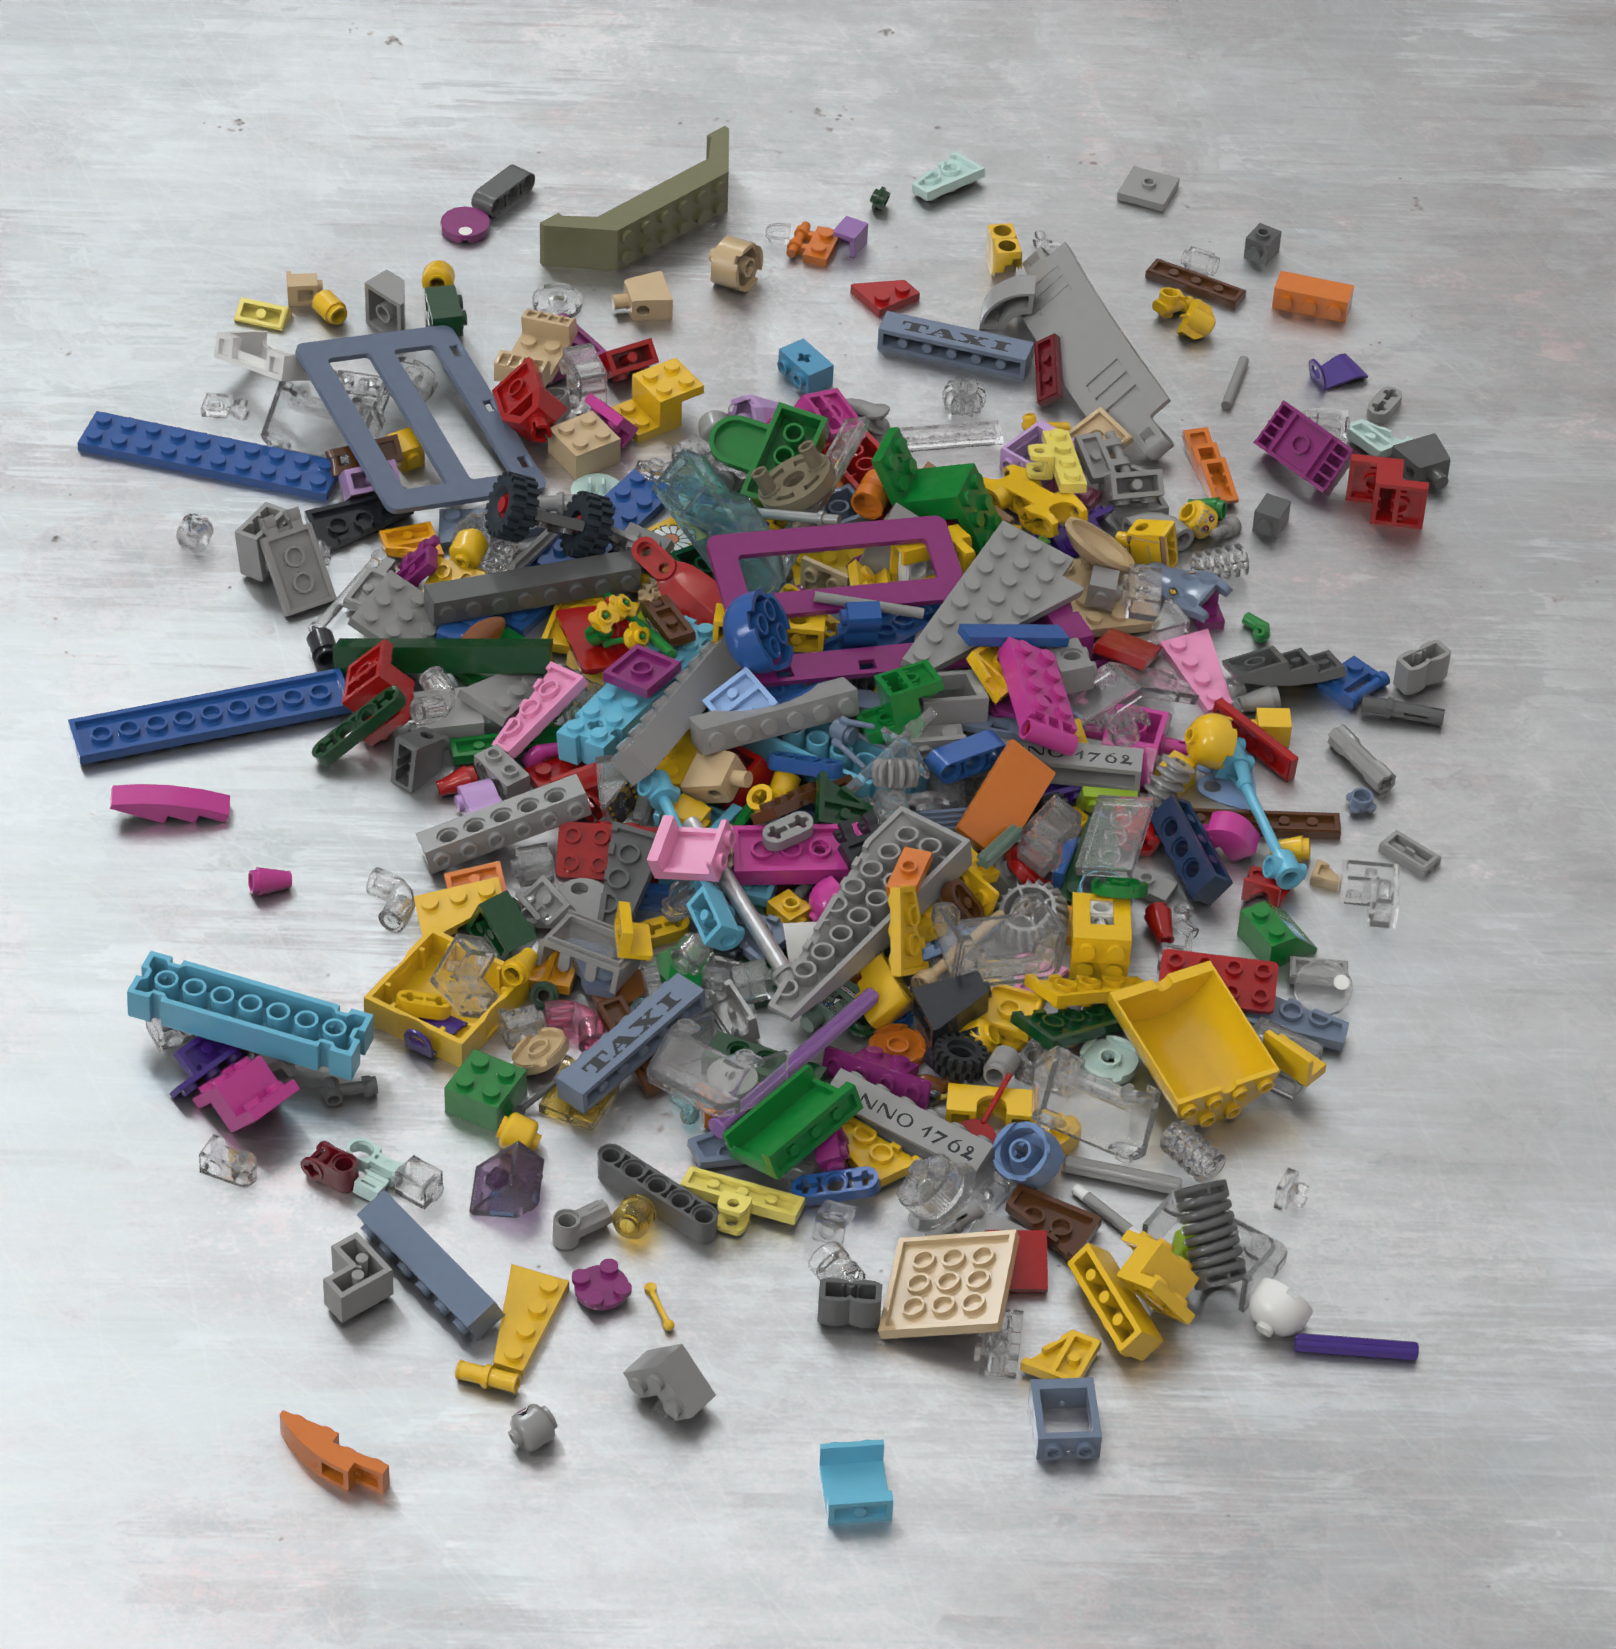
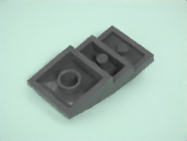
(1289, 668)

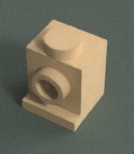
(302, 288)

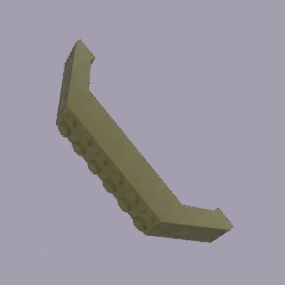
(643, 221)

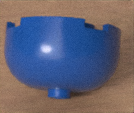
(757, 632)

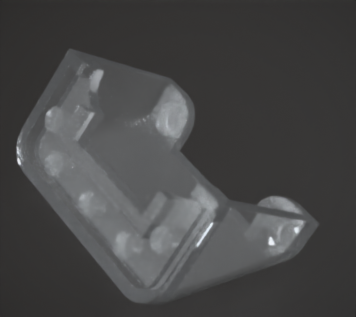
(306, 426)
(1002, 945)
(1092, 1107)

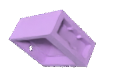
(1017, 448)

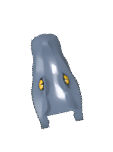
(1190, 589)

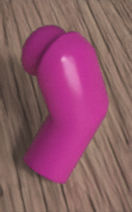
(539, 753)

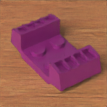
(1305, 448)

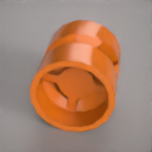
(870, 497)

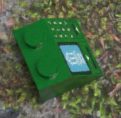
(1272, 934)

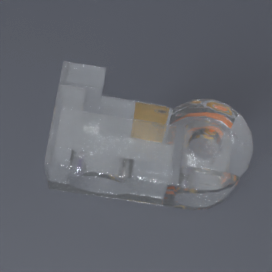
(227, 1163)

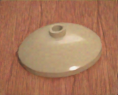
(1096, 546)

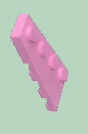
(1197, 663)
(545, 704)

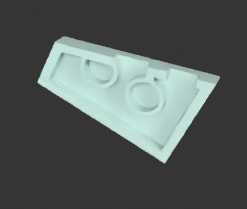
(948, 177)

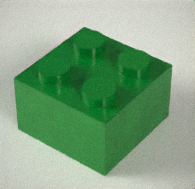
(485, 1090)

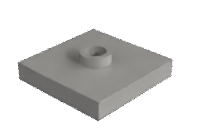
(1148, 188)

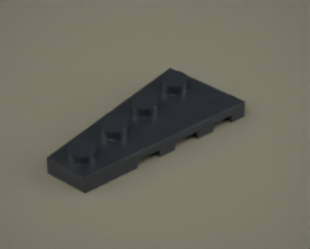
(350, 520)

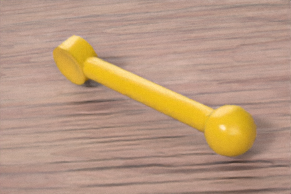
(650, 1289)

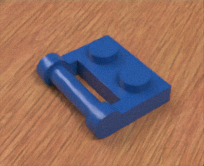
(1357, 674)

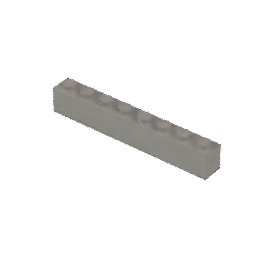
(670, 717)

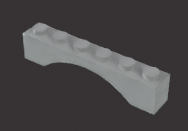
(730, 729)

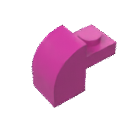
(1232, 834)

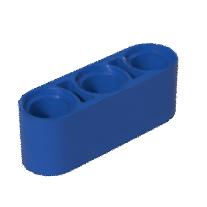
(965, 757)

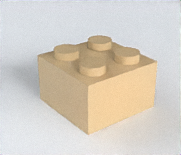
(584, 445)

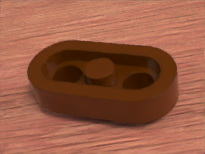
(959, 894)

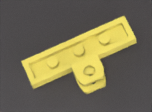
(1057, 458)
(740, 1199)

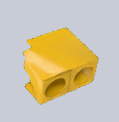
(1002, 248)
(893, 993)

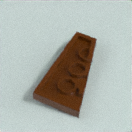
(791, 801)

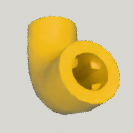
(780, 784)

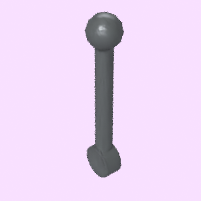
(521, 1108)

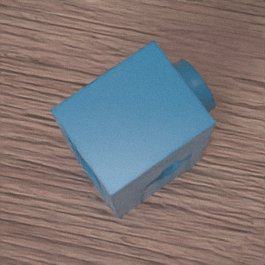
(805, 366)

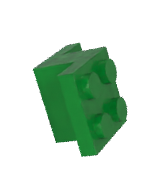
(899, 697)

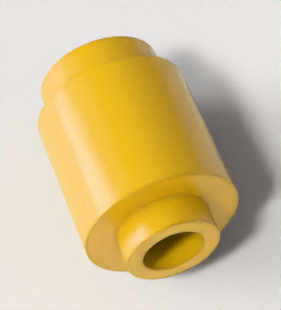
(329, 307)

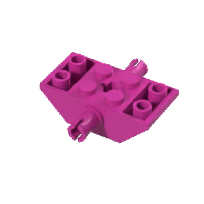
(1152, 741)

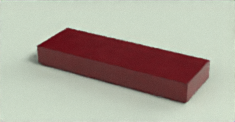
(1048, 370)

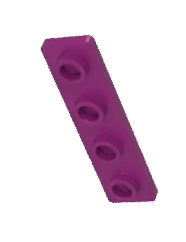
(881, 1068)

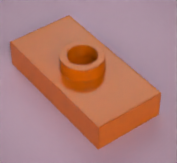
(910, 869)

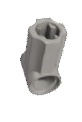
(572, 1224)

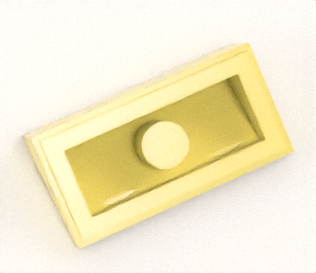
(262, 314)

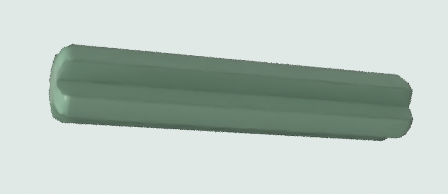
(999, 846)

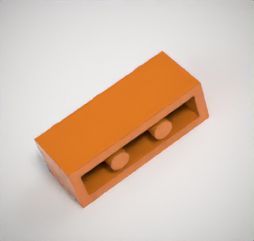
(1312, 296)

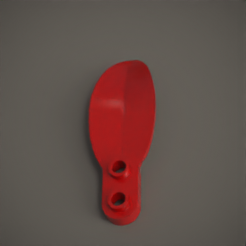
(687, 586)

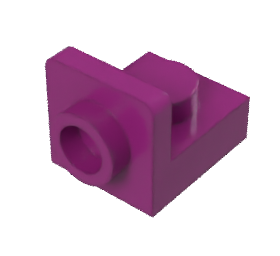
(1216, 618)

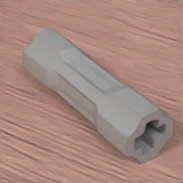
(1373, 771)

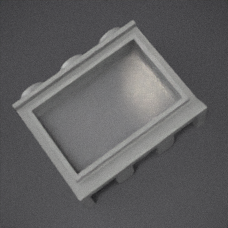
(588, 941)

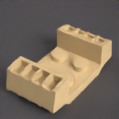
(542, 340)

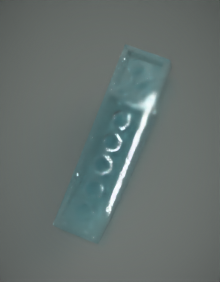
(707, 508)

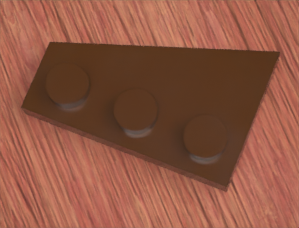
(1066, 1225)

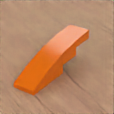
(1209, 465)

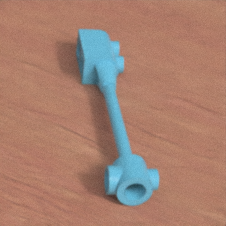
(1282, 863)
(708, 906)

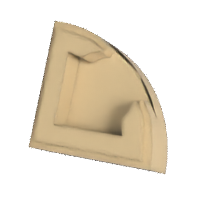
(1324, 876)

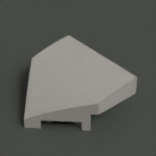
(543, 904)

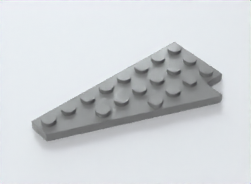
(1007, 583)

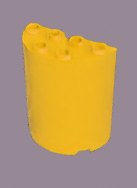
(1195, 1043)

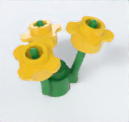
(605, 616)

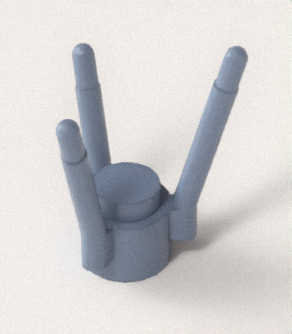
(844, 732)

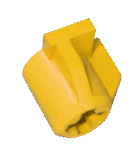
(1197, 321)

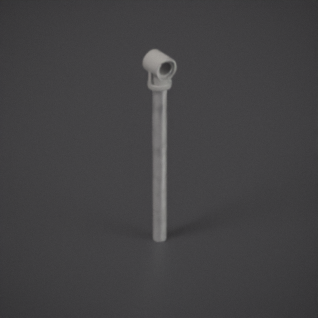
(751, 918)

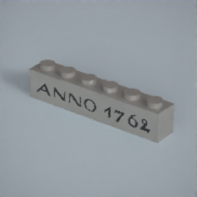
(1090, 765)
(914, 1128)

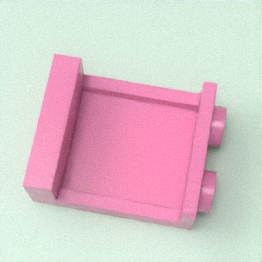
(690, 851)

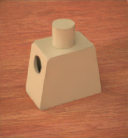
(645, 298)
(716, 777)

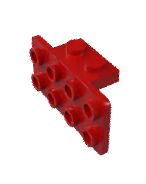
(588, 657)
(584, 849)
(1248, 980)

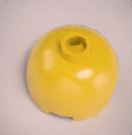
(1211, 740)

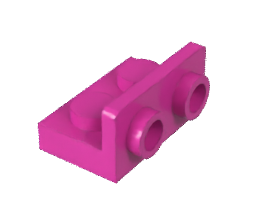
(616, 422)

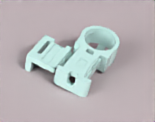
(376, 1167)

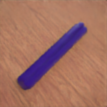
(1356, 1346)

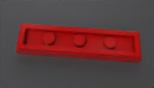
(1260, 742)

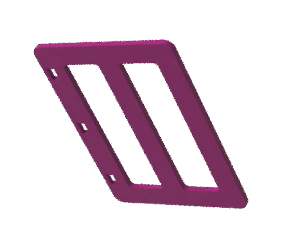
(822, 666)

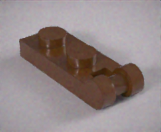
(389, 446)
(668, 621)

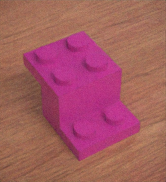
(828, 404)
(244, 1092)

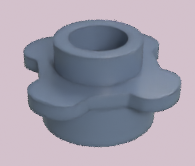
(1361, 801)

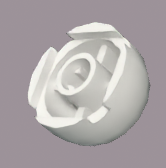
(1277, 1310)

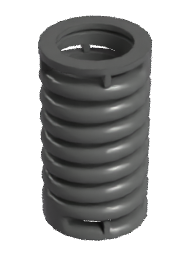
(1216, 1233)

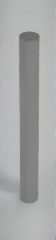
(886, 607)

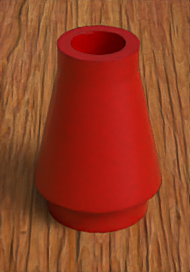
(461, 776)
(1159, 921)

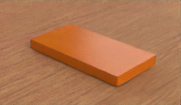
(1005, 795)

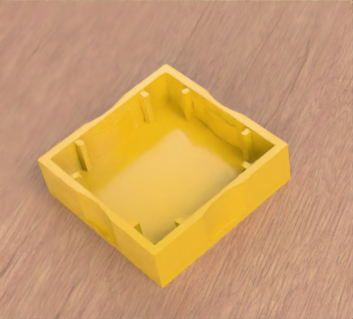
(414, 974)

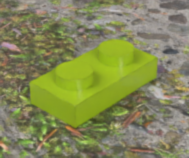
(1088, 796)

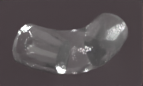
(439, 699)
(396, 894)

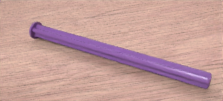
(811, 1048)

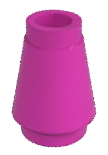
(268, 880)

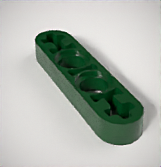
(336, 744)

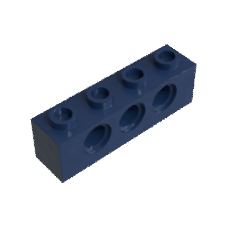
(1190, 850)

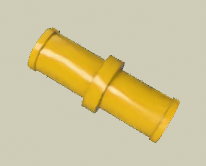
(488, 1376)

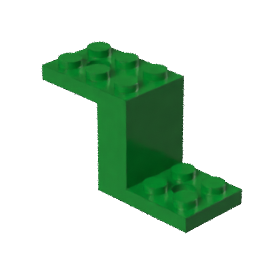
(936, 491)

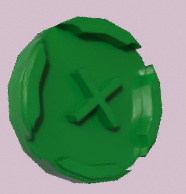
(1119, 888)

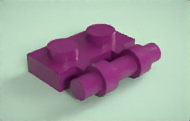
(421, 562)

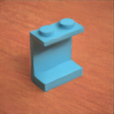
(855, 1482)

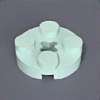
(1114, 1047)

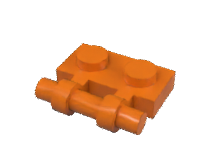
(820, 247)

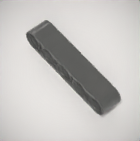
(672, 1201)

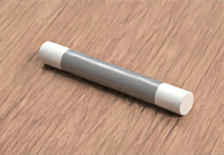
(1102, 1209)

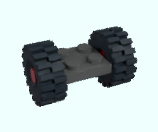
(582, 527)

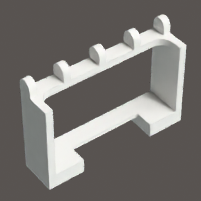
(248, 347)

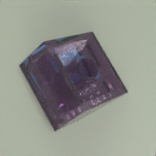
(507, 1183)

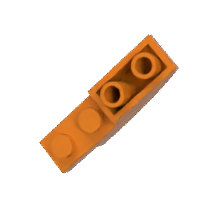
(320, 1451)

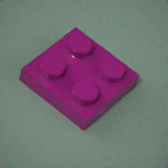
(642, 671)

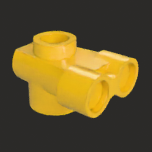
(1171, 301)

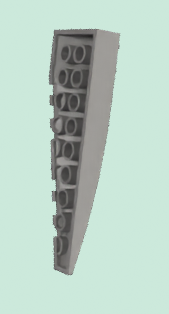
(858, 916)

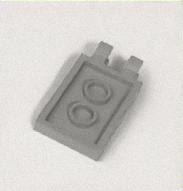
(295, 563)

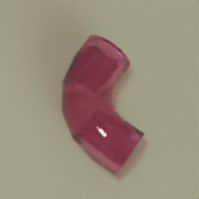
(575, 1018)

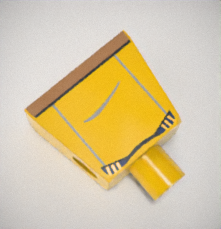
(1151, 542)

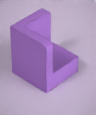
(852, 232)

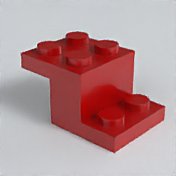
(1391, 498)
(368, 678)

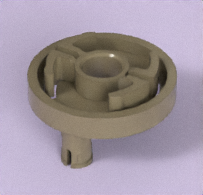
(796, 481)

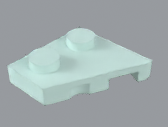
(1373, 438)

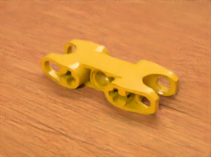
(1036, 506)

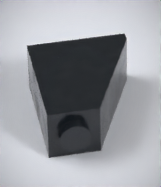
(949, 1004)

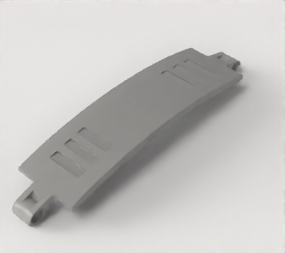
(1095, 353)

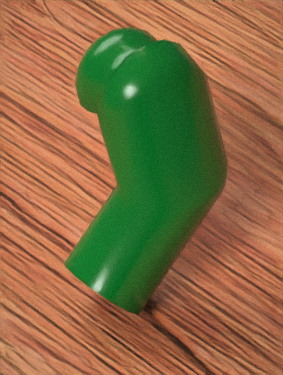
(1260, 628)

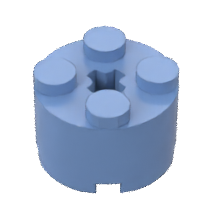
(1027, 1154)

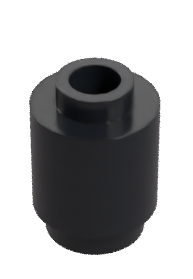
(320, 645)

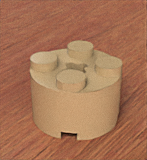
(735, 263)

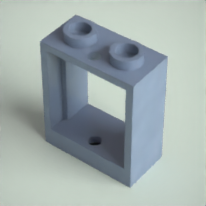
(1064, 1394)

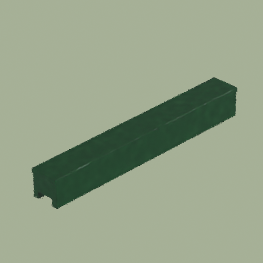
(454, 654)

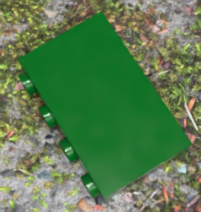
(791, 1122)

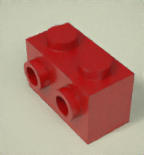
(629, 359)

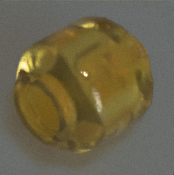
(634, 1217)

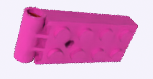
(1038, 696)
(798, 864)

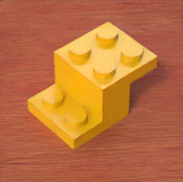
(659, 398)
(1158, 1276)

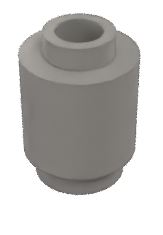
(1001, 1061)

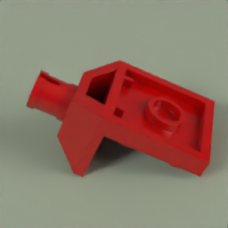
(527, 404)
(557, 769)

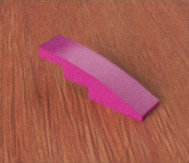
(159, 801)

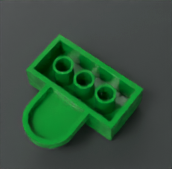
(748, 443)

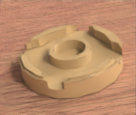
(540, 1051)

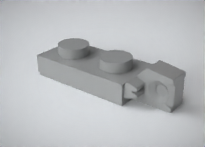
(367, 583)

